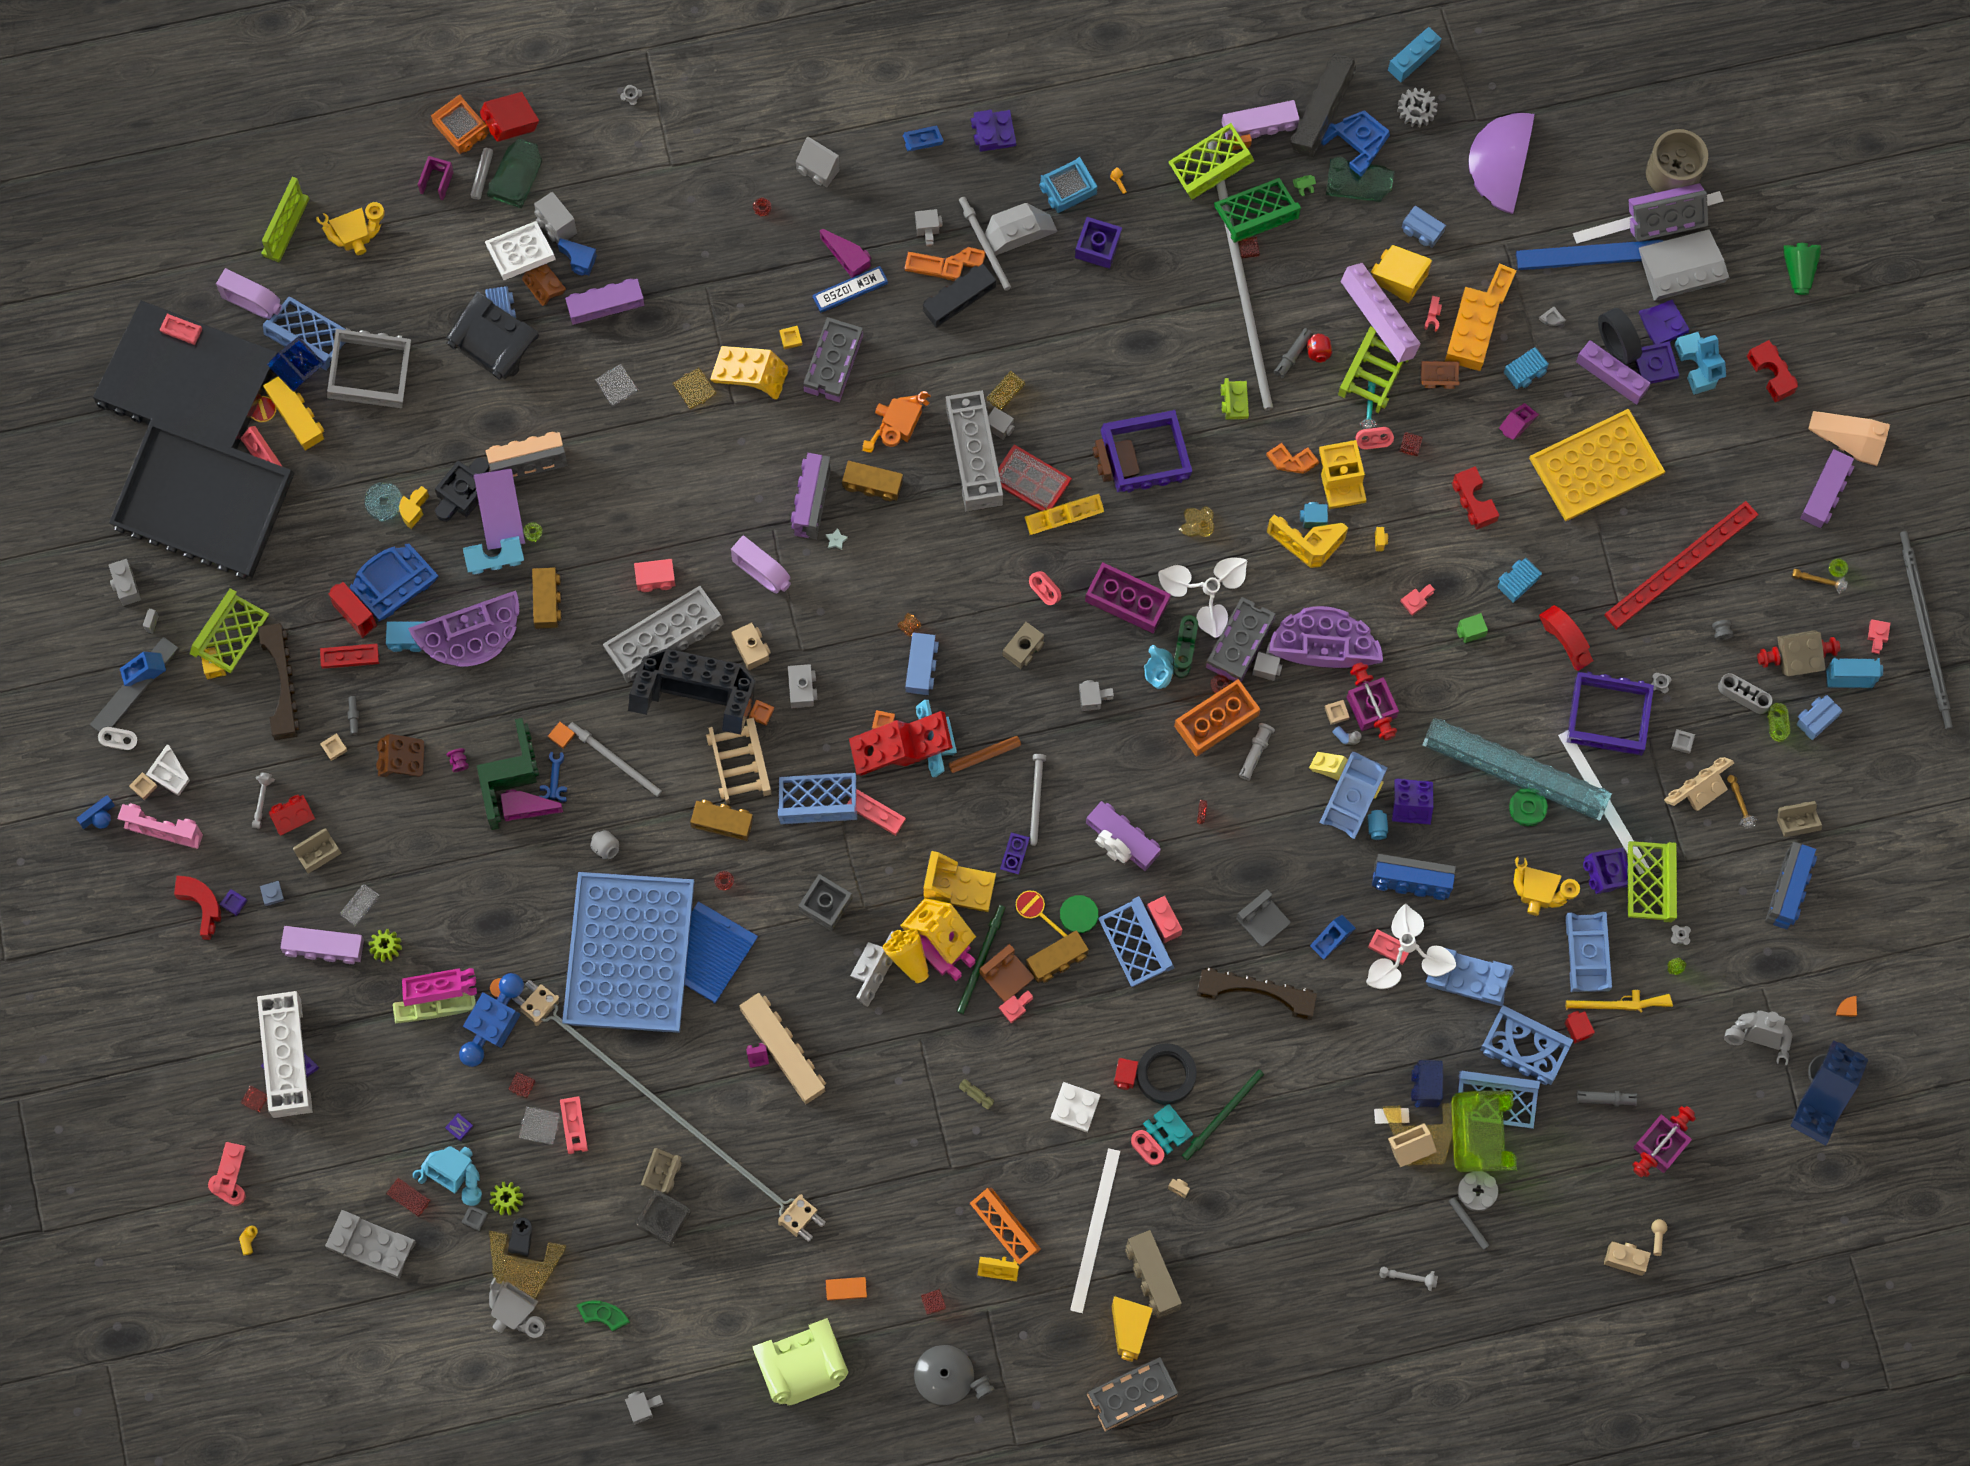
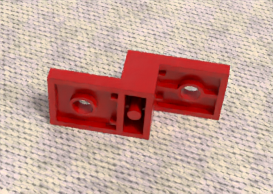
(900, 743)

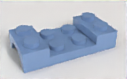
(1353, 794)
(1589, 952)
(1474, 979)

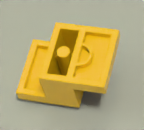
(1342, 474)

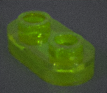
(1779, 723)

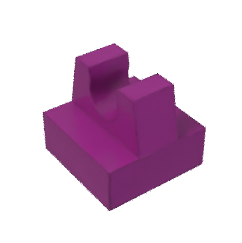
(757, 1056)

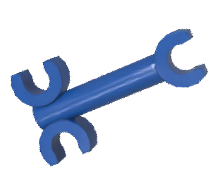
(554, 792)

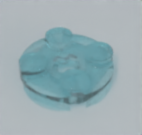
(384, 491)

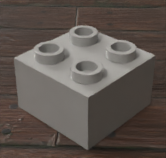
(555, 218)

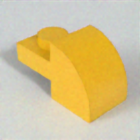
(410, 509)

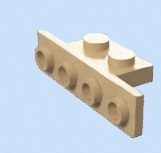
(1703, 787)

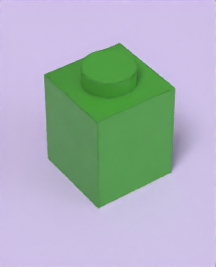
(1472, 628)

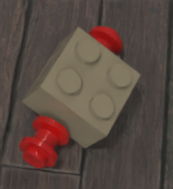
(1800, 653)

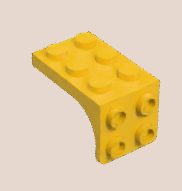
(750, 368)

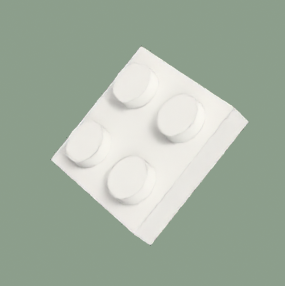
(1075, 1107)

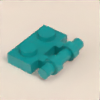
(1172, 1125)

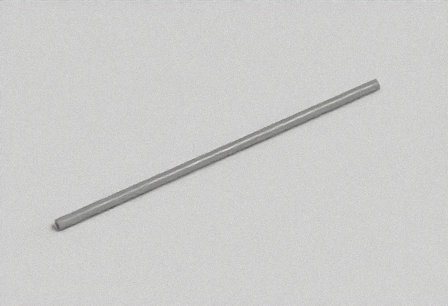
(1245, 299)

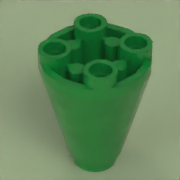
(1802, 266)

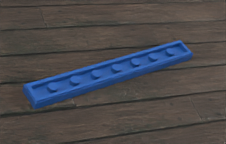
(1581, 255)

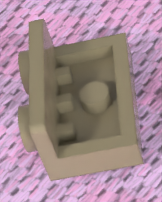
(1799, 819)
(316, 850)
(661, 1171)

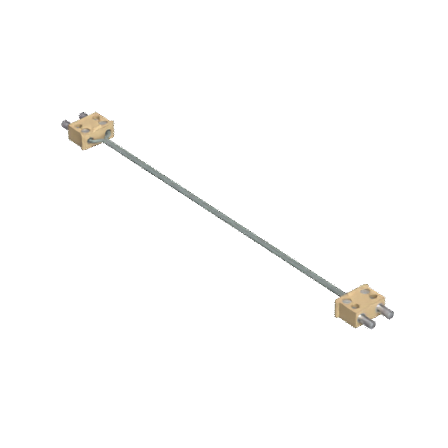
(794, 1214)

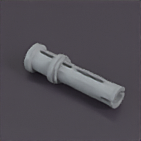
(1259, 744)

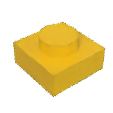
(790, 337)
(1381, 539)

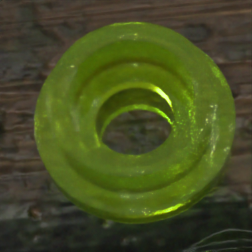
(535, 536)
(1842, 564)
(1676, 966)

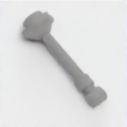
(264, 779)
(1430, 1280)

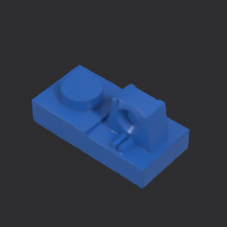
(922, 138)

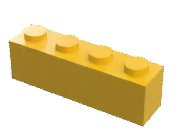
(294, 413)

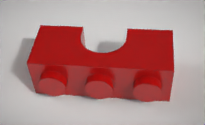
(1766, 357)
(1479, 512)

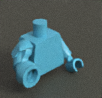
(450, 1170)

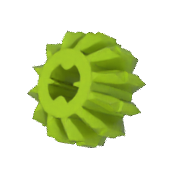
(392, 943)
(500, 1195)

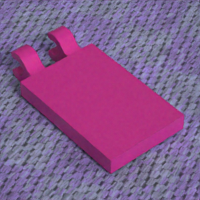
(940, 964)
(438, 986)

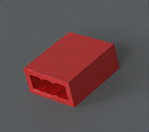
(509, 116)
(352, 609)

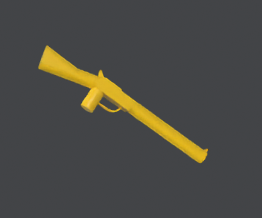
(1635, 1004)

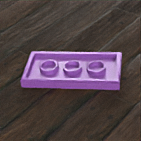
(498, 507)

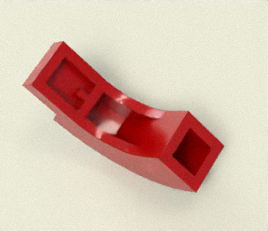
(1568, 633)
(195, 890)

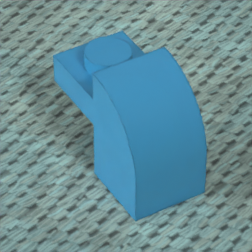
(1709, 359)

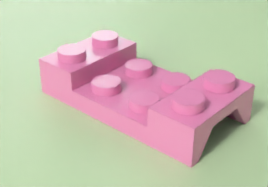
(184, 832)

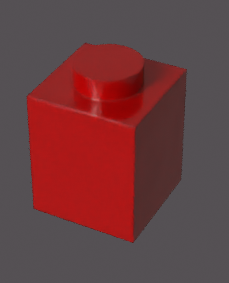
(1579, 1026)
(1125, 1074)

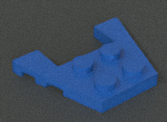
(1362, 134)

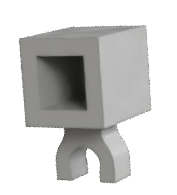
(928, 224)
(1267, 665)
(1091, 695)
(640, 1407)

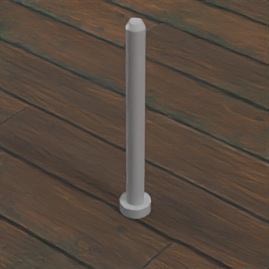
(1039, 759)

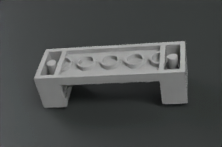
(974, 450)

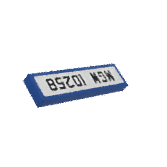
(850, 289)

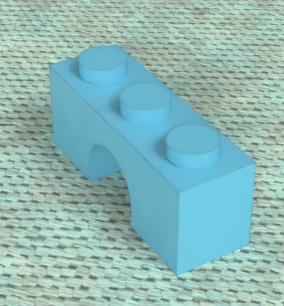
(1686, 348)
(510, 554)

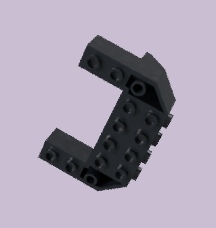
(696, 679)

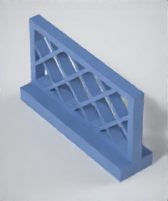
(284, 337)
(817, 813)
(1152, 939)
(1503, 1083)

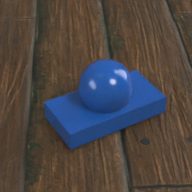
(97, 814)

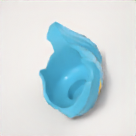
(1159, 667)

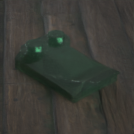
(516, 173)
(1346, 183)

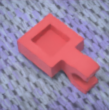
(1435, 309)
(1416, 601)
(1878, 633)
(1014, 1007)

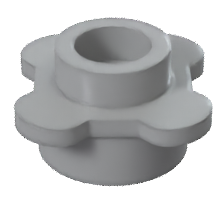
(631, 90)
(1665, 679)
(1676, 939)

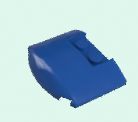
(392, 580)

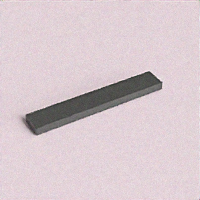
(128, 695)

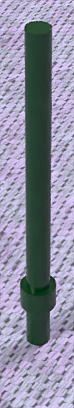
(995, 924)
(1198, 1143)

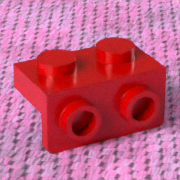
(291, 814)

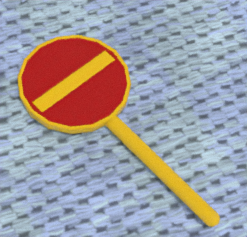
(265, 410)
(1031, 905)

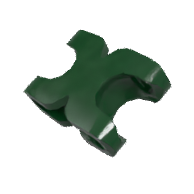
(1185, 646)

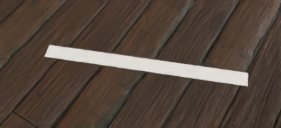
(1624, 224)
(1610, 812)
(1095, 1230)

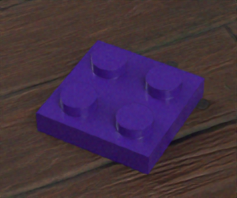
(1657, 363)

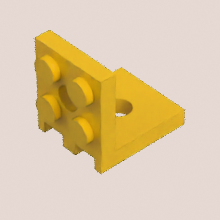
(936, 922)

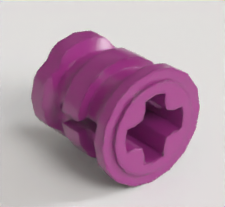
(458, 760)

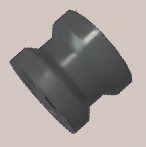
(1722, 630)
(982, 1387)

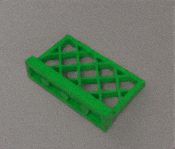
(1262, 223)

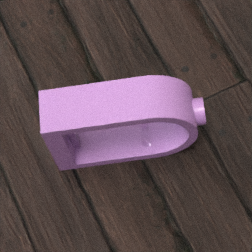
(248, 294)
(760, 565)

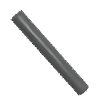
(1469, 1223)

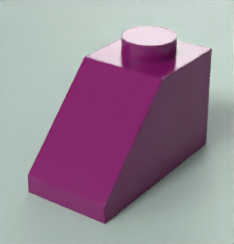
(1518, 421)

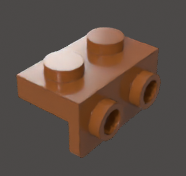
(543, 283)
(1440, 373)

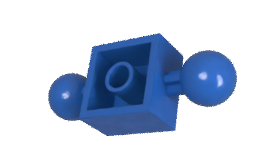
(491, 1020)

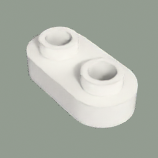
(117, 737)

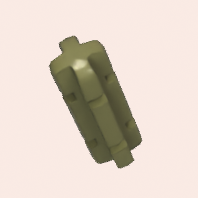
(976, 1094)

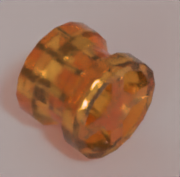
(909, 624)

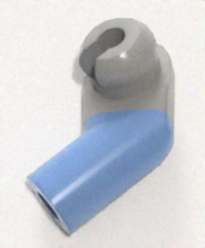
(1347, 738)

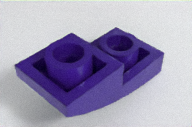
(1015, 853)

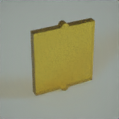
(694, 388)

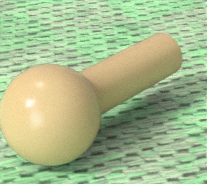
(1659, 1227)

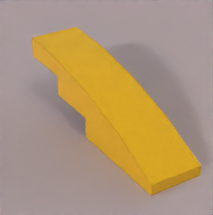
(1064, 514)

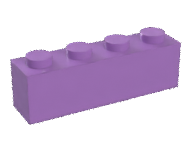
(604, 301)
(1613, 372)
(1826, 490)
(1142, 849)

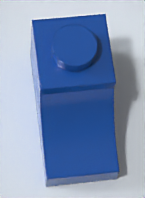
(581, 256)
(144, 666)
(1332, 936)

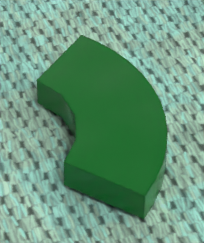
(603, 1312)

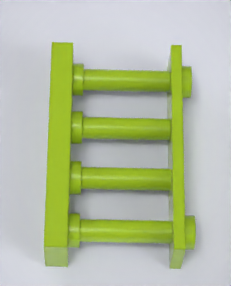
(1356, 371)

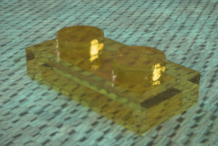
(1005, 390)

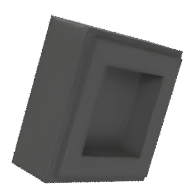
(474, 1218)

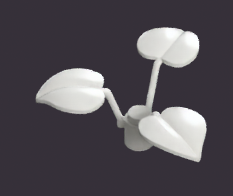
(1212, 618)
(1405, 927)

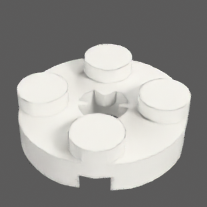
(1115, 848)

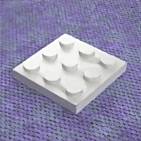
(520, 250)

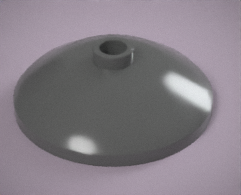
(942, 1389)

